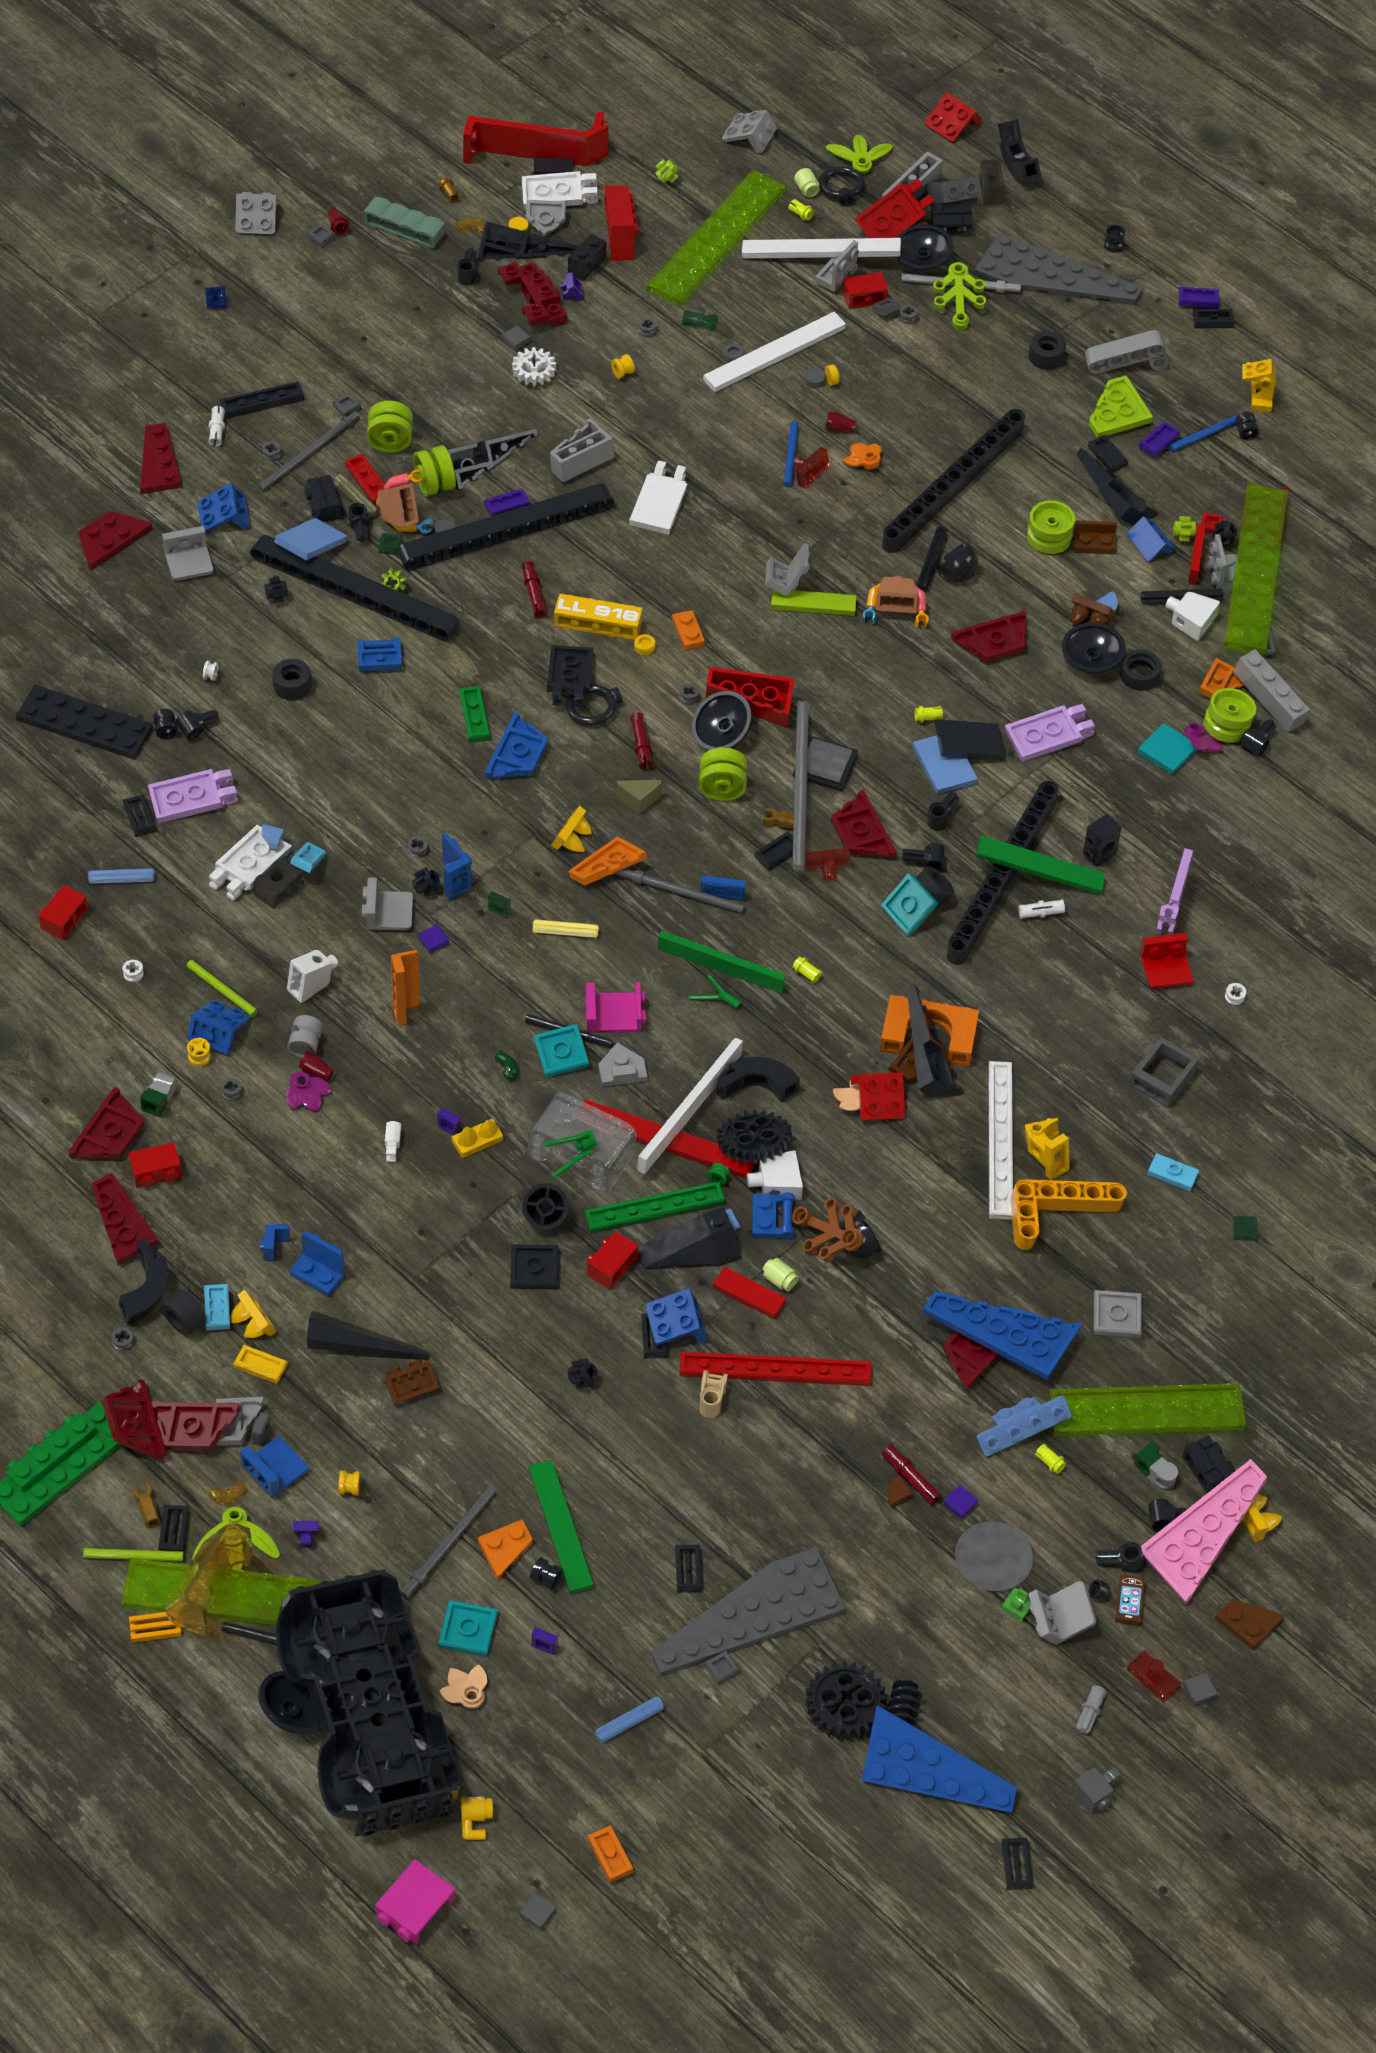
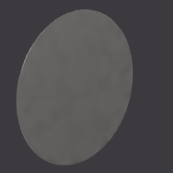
(993, 1556)

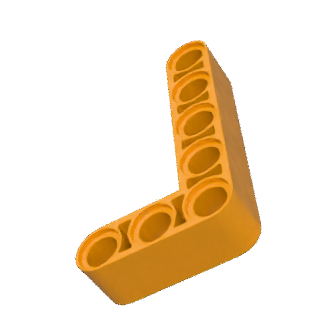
(1058, 1201)

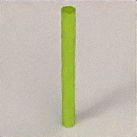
(222, 988)
(136, 1554)

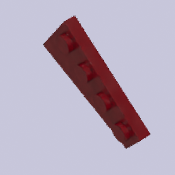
(121, 1219)

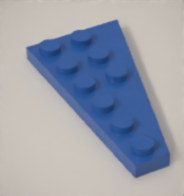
(1010, 1332)
(919, 1763)

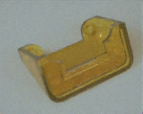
(222, 1549)

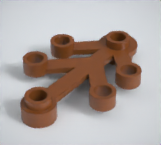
(849, 1239)

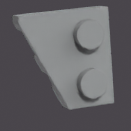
(242, 1424)

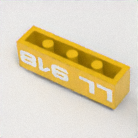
(598, 616)

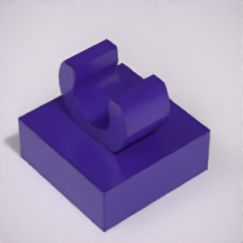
(572, 287)
(306, 1529)

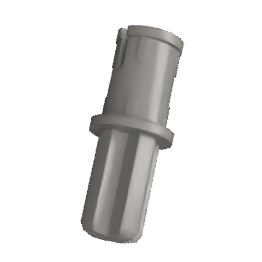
(1090, 1709)

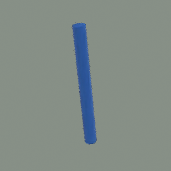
(1202, 434)
(791, 454)

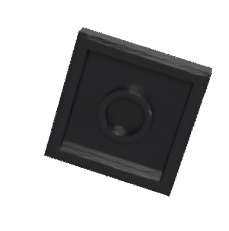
(534, 1267)

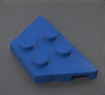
(517, 750)

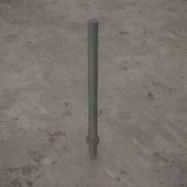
(346, 422)

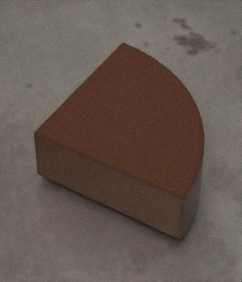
(898, 1491)

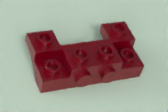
(538, 291)

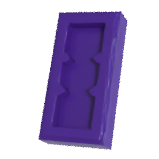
(1198, 297)
(1159, 439)
(506, 502)

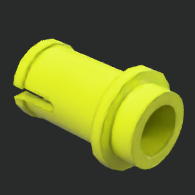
(803, 211)
(929, 713)
(806, 969)
(1051, 1459)

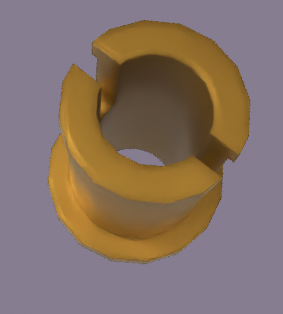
(447, 187)

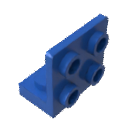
(223, 505)
(457, 869)
(217, 1025)
(319, 1265)
(676, 1317)
(273, 1465)

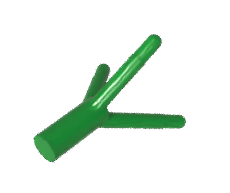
(731, 1000)

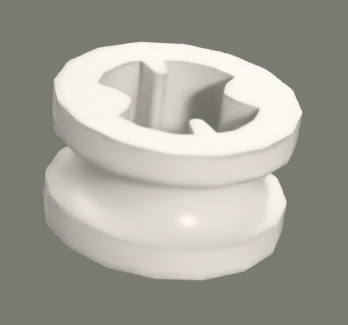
(210, 670)
(137, 975)
(1239, 989)

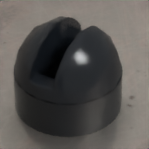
(1098, 1589)

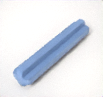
(121, 876)
(629, 1719)

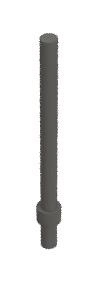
(639, 877)
(420, 1575)

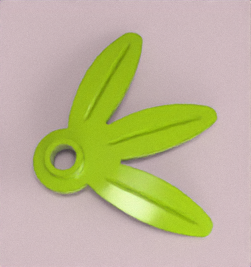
(860, 157)
(258, 1536)

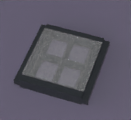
(829, 763)

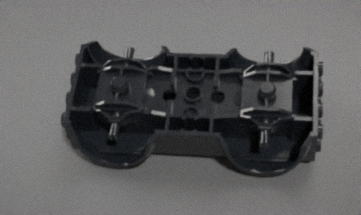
(365, 1770)

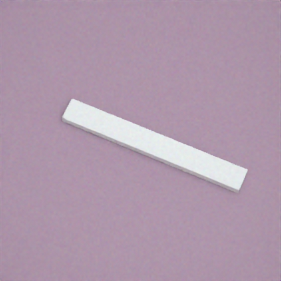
(819, 248)
(774, 351)
(689, 1106)
(1000, 1140)

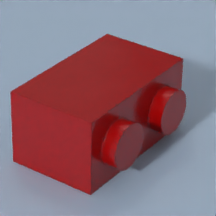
(864, 290)
(63, 912)
(155, 1165)
(612, 1260)

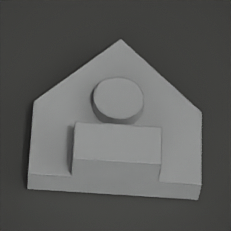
(545, 215)
(621, 1067)

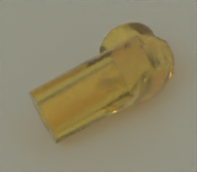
(470, 222)
(226, 1495)

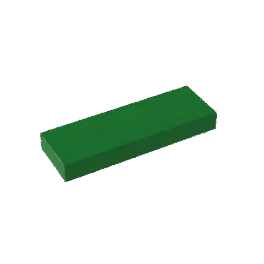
(474, 714)

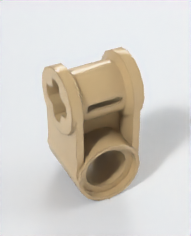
(712, 1390)

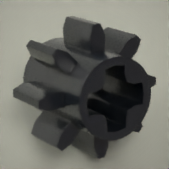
(1227, 532)
(276, 589)
(426, 881)
(582, 1373)

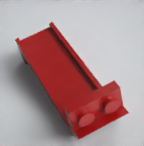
(535, 140)

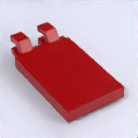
(894, 212)

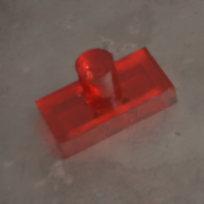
(811, 468)
(827, 860)
(1154, 1676)

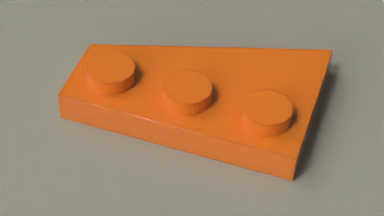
(606, 861)

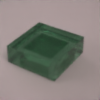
(389, 543)
(499, 904)
(1244, 1228)

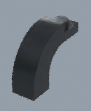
(1015, 156)
(759, 1072)
(142, 1301)

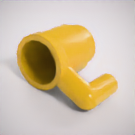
(475, 1810)

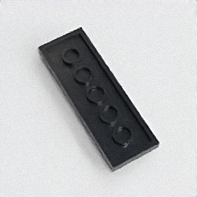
(84, 722)

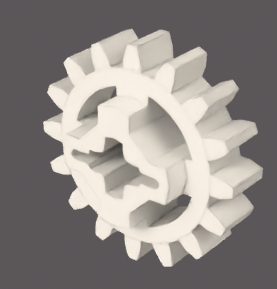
(534, 366)

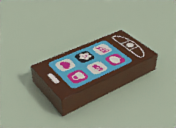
(1130, 1600)

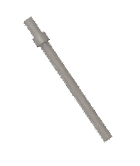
(999, 286)

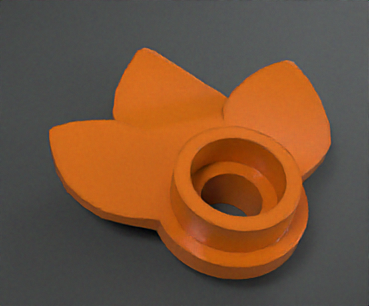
(864, 455)

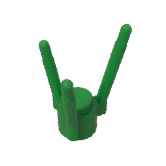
(583, 1141)

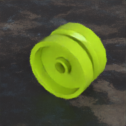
(389, 426)
(436, 468)
(1050, 527)
(1229, 715)
(723, 774)

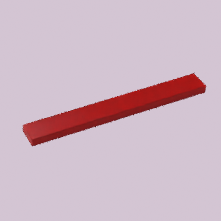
(683, 1143)
(776, 1368)

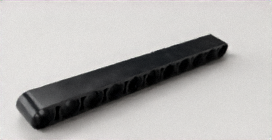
(953, 481)
(505, 526)
(357, 589)
(1000, 876)

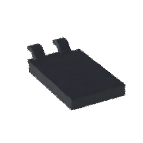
(570, 672)

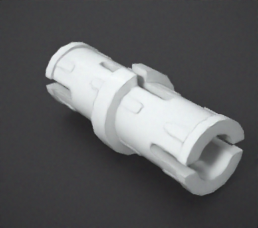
(216, 426)
(1041, 909)

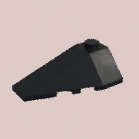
(697, 1242)

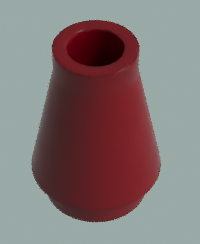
(338, 222)
(839, 422)
(315, 1066)

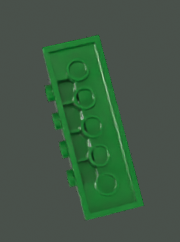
(56, 1464)

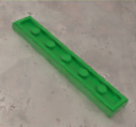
(1040, 865)
(721, 962)
(654, 1207)
(561, 1527)

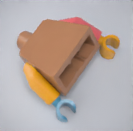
(399, 503)
(896, 595)

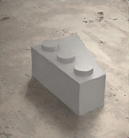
(582, 451)

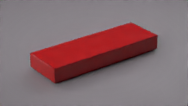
(365, 476)
(1196, 555)
(749, 1292)

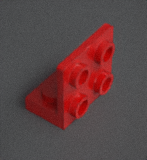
(951, 117)
(1166, 961)
(880, 1095)

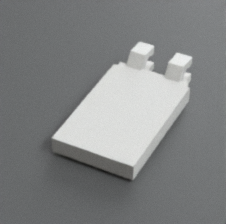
(566, 187)
(659, 500)
(245, 862)

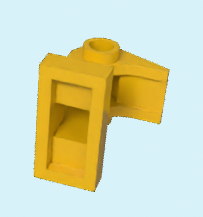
(1262, 377)
(1039, 1144)

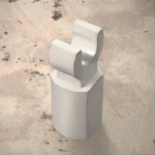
(392, 1140)

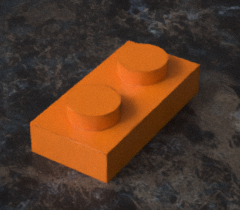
(688, 630)
(610, 1854)

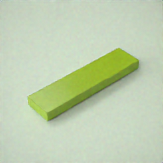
(815, 602)

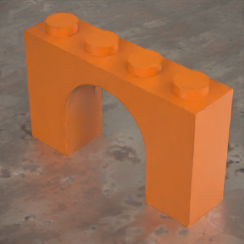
(956, 1020)

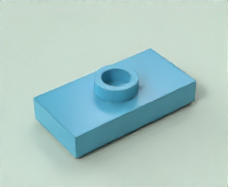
(308, 857)
(1173, 1172)
(217, 1307)

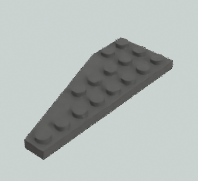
(1043, 270)
(767, 1605)

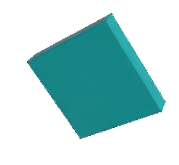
(1167, 749)
(909, 904)
(561, 1050)
(468, 1628)

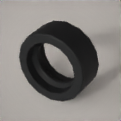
(1145, 658)

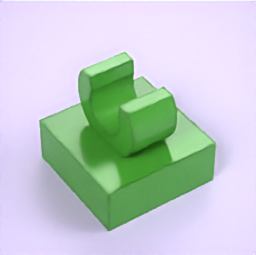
(1017, 1604)

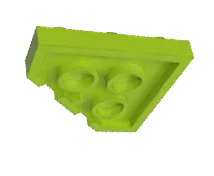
(1119, 409)

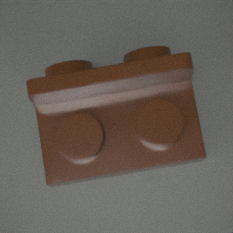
(1095, 537)
(410, 1381)

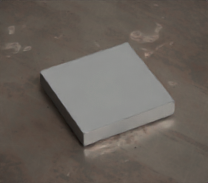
(1117, 1314)

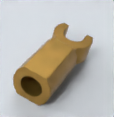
(781, 819)
(147, 1507)

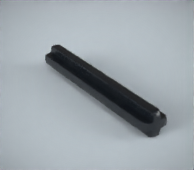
(932, 558)
(1163, 596)

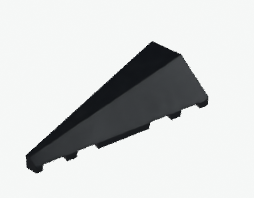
(506, 242)
(478, 457)
(1120, 496)
(931, 1063)
(333, 1334)

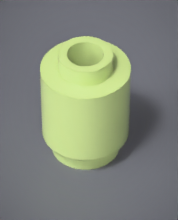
(807, 182)
(780, 1274)

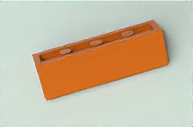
(404, 984)

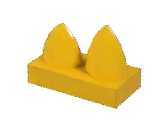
(570, 839)
(477, 1138)
(248, 1308)
(1257, 1522)

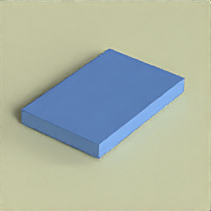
(310, 539)
(943, 772)

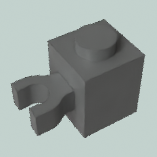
(1096, 1790)

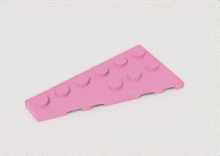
(1194, 1539)

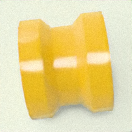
(622, 366)
(195, 1047)
(349, 1483)

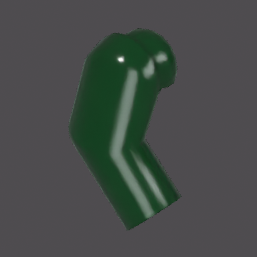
(509, 1063)

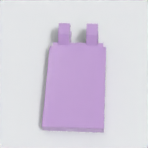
(1049, 731)
(192, 794)
(1173, 907)

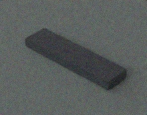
(262, 399)

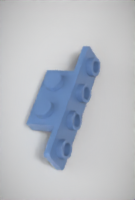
(1022, 1422)

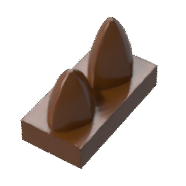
(1083, 606)

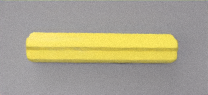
(565, 928)

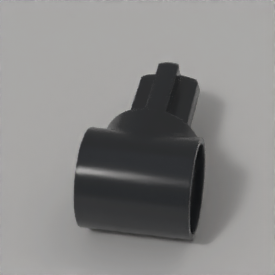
(467, 268)
(359, 520)
(193, 724)
(1258, 738)
(941, 811)
(931, 856)
(1163, 1513)
(1115, 1557)

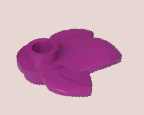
(1201, 738)
(308, 1093)

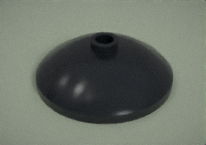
(924, 247)
(1093, 648)
(716, 714)
(288, 1705)

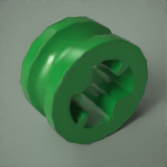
(718, 1173)

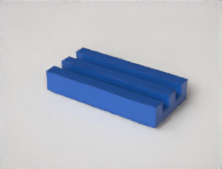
(723, 887)

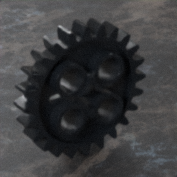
(754, 1136)
(828, 1686)

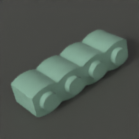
(406, 223)

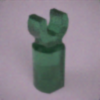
(700, 320)

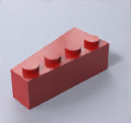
(620, 222)
(767, 694)

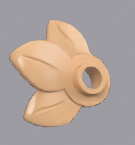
(848, 1097)
(463, 1685)

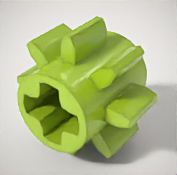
(667, 170)
(1184, 528)
(395, 576)

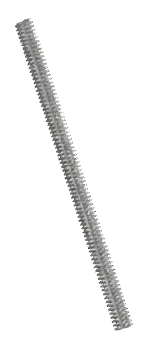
(800, 786)

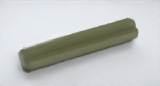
(355, 494)

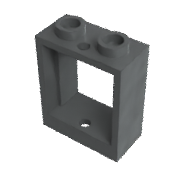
(954, 189)
(1162, 1092)

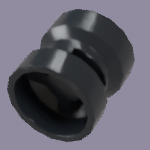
(1114, 238)
(1247, 426)
(165, 723)
(546, 1573)

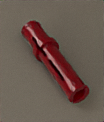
(532, 582)
(642, 746)
(903, 1466)

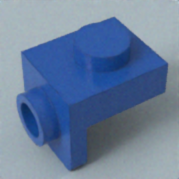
(273, 1233)

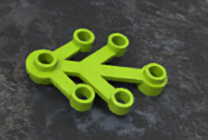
(959, 292)

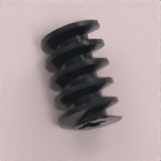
(905, 1700)

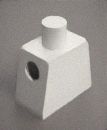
(1193, 613)
(310, 974)
(778, 1176)

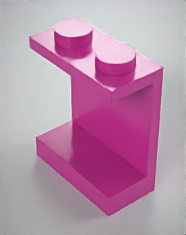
(614, 1010)
(413, 1901)

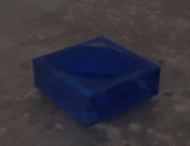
(216, 297)

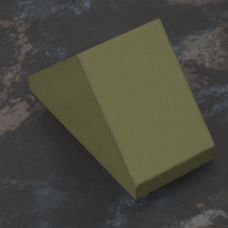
(639, 793)

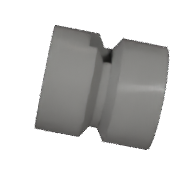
(304, 1035)

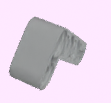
(1127, 352)

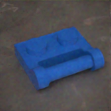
(379, 655)
(765, 1216)

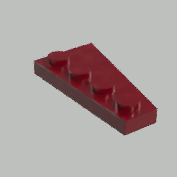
(158, 462)

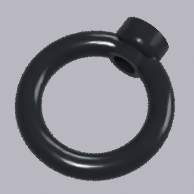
(844, 195)
(613, 698)

